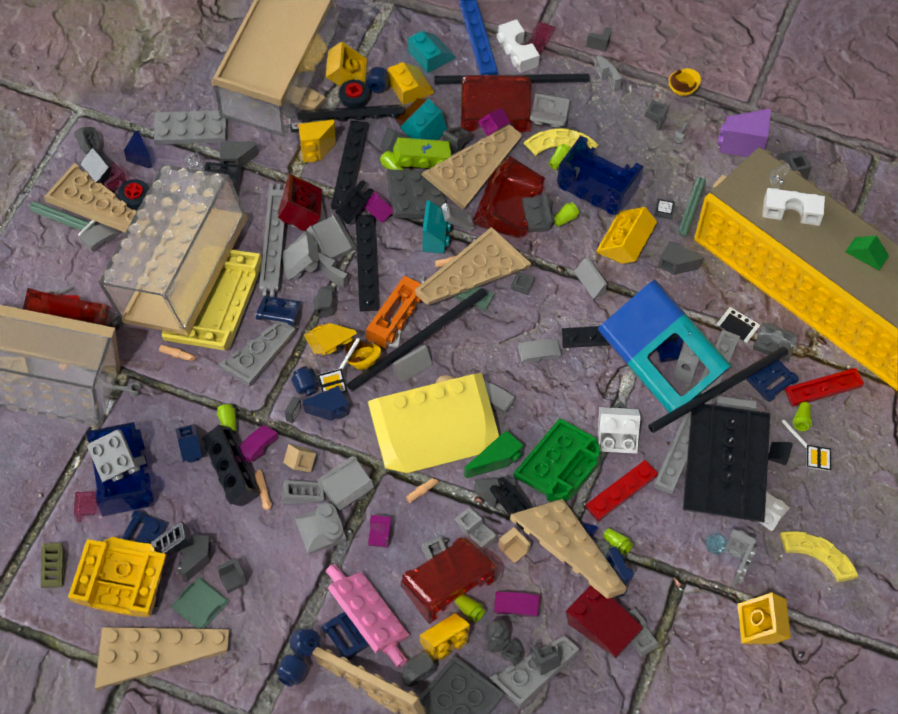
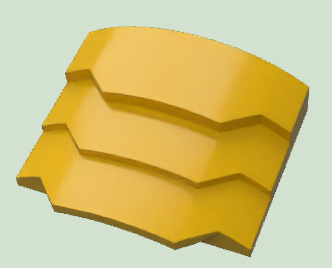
(118, 577)

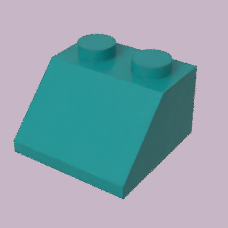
(429, 51)
(425, 123)
(435, 229)

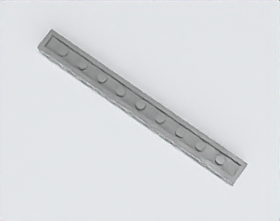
(677, 454)

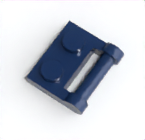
(278, 310)
(768, 376)
(150, 531)
(617, 562)
(350, 630)

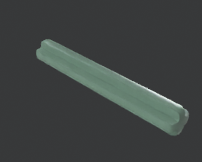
(692, 206)
(59, 216)

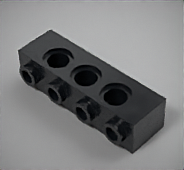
(230, 465)

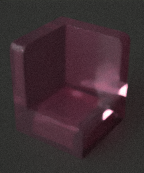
(116, 178)
(84, 504)

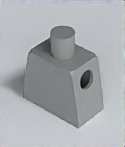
(690, 358)

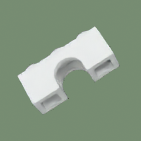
(523, 56)
(807, 205)

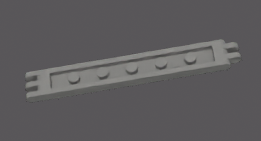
(272, 244)

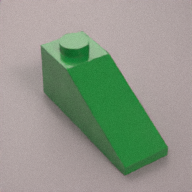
(496, 456)

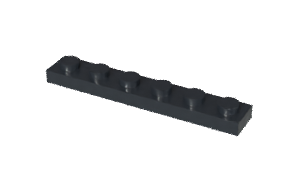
(356, 112)
(350, 162)
(366, 263)
(590, 337)

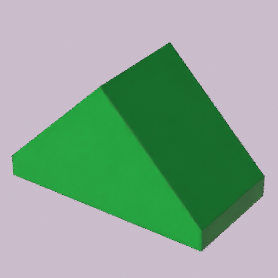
(868, 250)

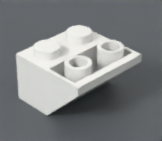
(618, 430)

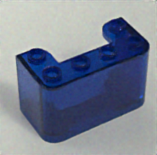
(598, 180)
(133, 490)

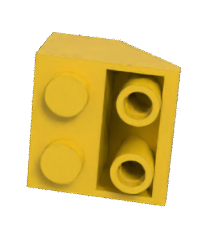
(327, 336)
(445, 637)

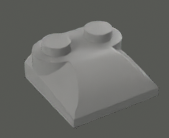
(320, 528)

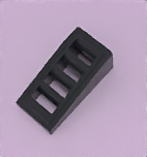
(179, 543)

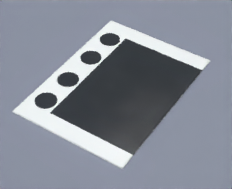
(738, 324)

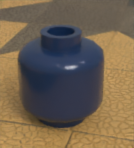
(378, 79)
(305, 381)
(304, 641)
(292, 670)

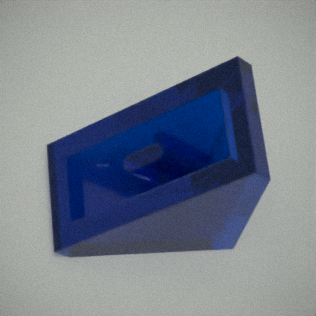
(137, 152)

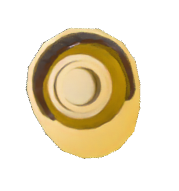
(684, 82)
(363, 355)

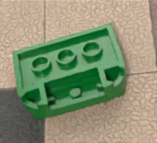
(560, 462)

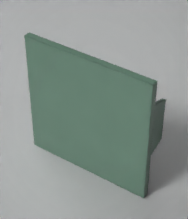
(199, 603)

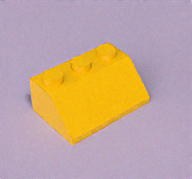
(627, 235)

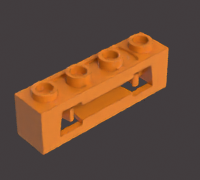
(379, 330)

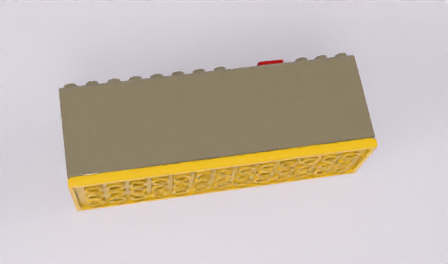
(807, 263)

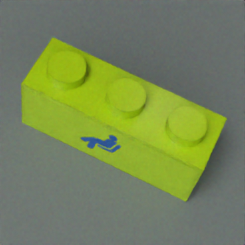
(420, 152)

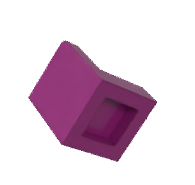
(494, 121)
(379, 206)
(379, 531)

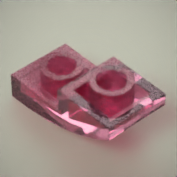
(541, 36)

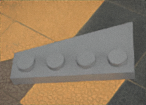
(256, 356)
(524, 679)

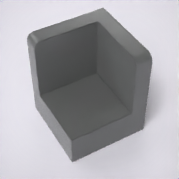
(599, 42)
(657, 112)
(390, 139)
(231, 575)
(545, 659)

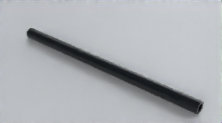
(535, 78)
(417, 339)
(717, 390)

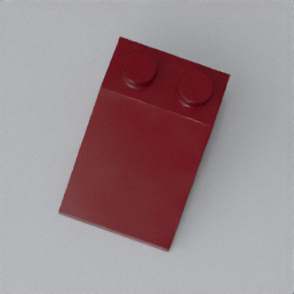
(300, 203)
(603, 621)

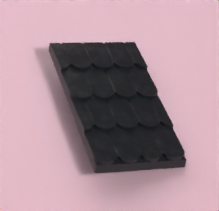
(727, 462)

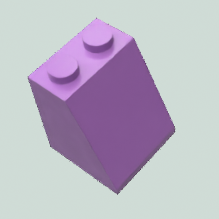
(744, 133)

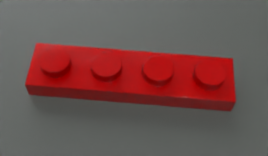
(824, 387)
(621, 490)

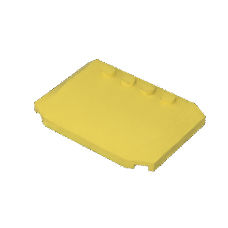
(224, 305)
(434, 424)

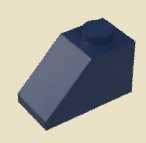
(327, 405)
(188, 443)

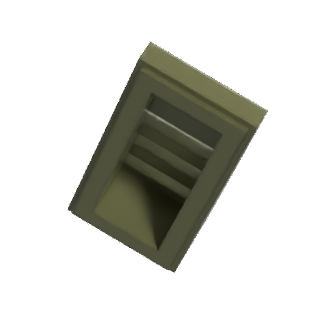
(52, 551)

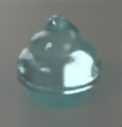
(715, 544)

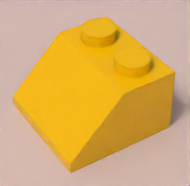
(345, 64)
(408, 83)
(316, 139)
(764, 620)

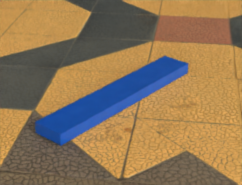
(478, 37)

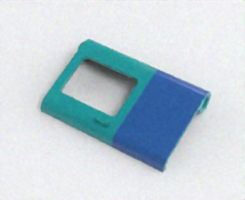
(644, 326)

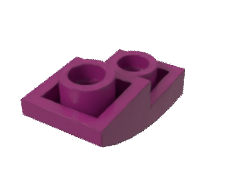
(254, 444)
(517, 603)

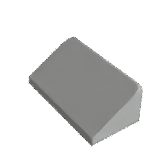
(591, 278)
(412, 364)

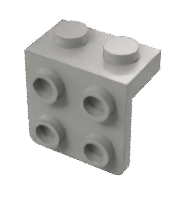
(549, 109)
(114, 457)
(741, 547)

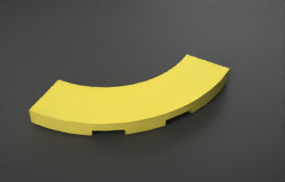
(554, 138)
(822, 550)

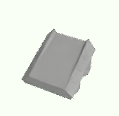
(332, 238)
(300, 256)
(346, 483)

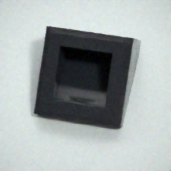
(780, 452)

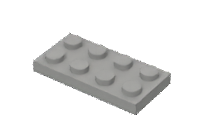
(189, 127)

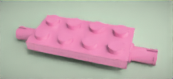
(369, 613)

